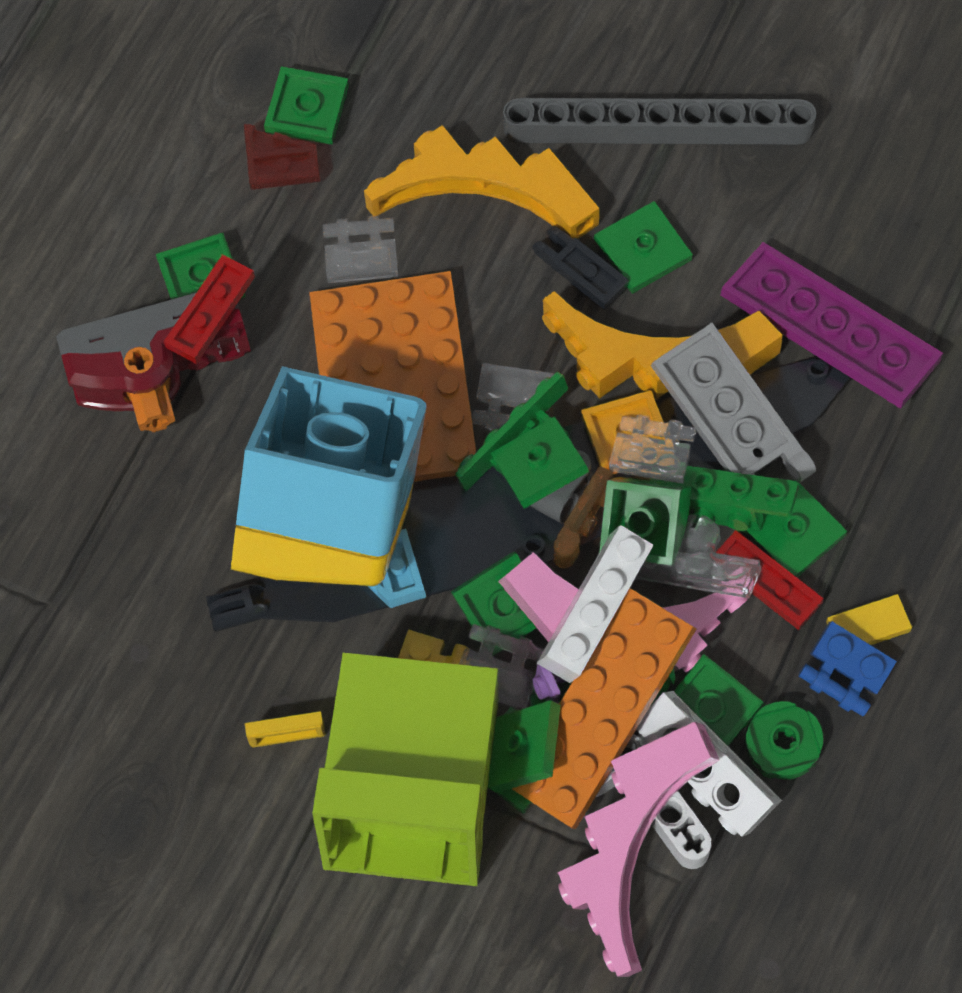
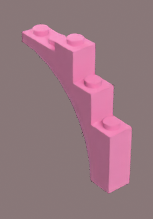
(547, 597)
(618, 830)

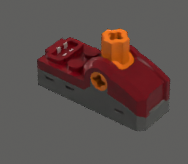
(125, 364)

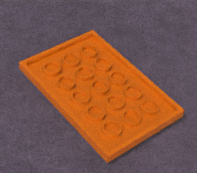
(407, 342)

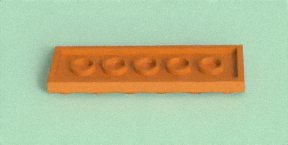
(608, 704)

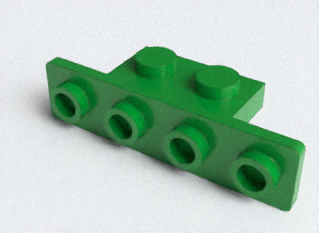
(521, 420)
(736, 497)

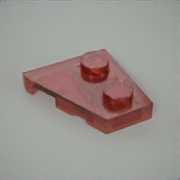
(279, 160)

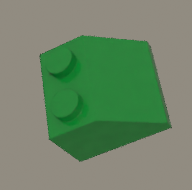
(650, 511)

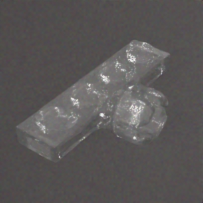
(702, 568)

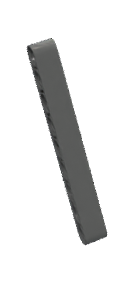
(673, 111)

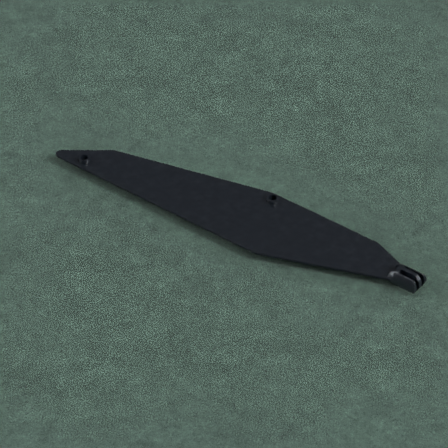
(467, 531)

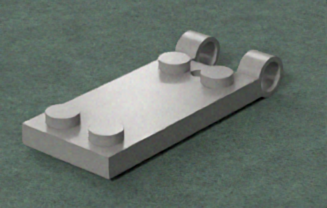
(728, 406)

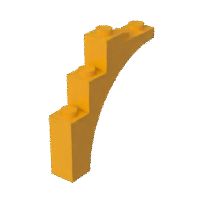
(491, 171)
(612, 356)

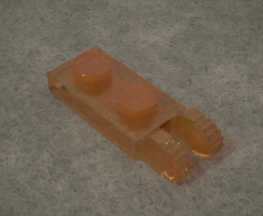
(581, 519)

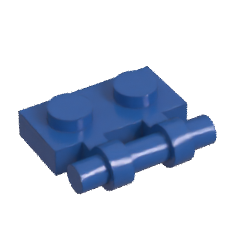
(852, 658)

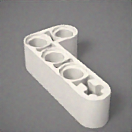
(672, 832)

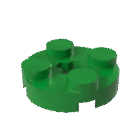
(793, 721)

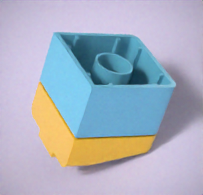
(326, 481)

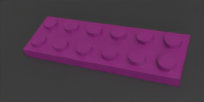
(832, 325)

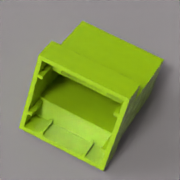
(407, 769)

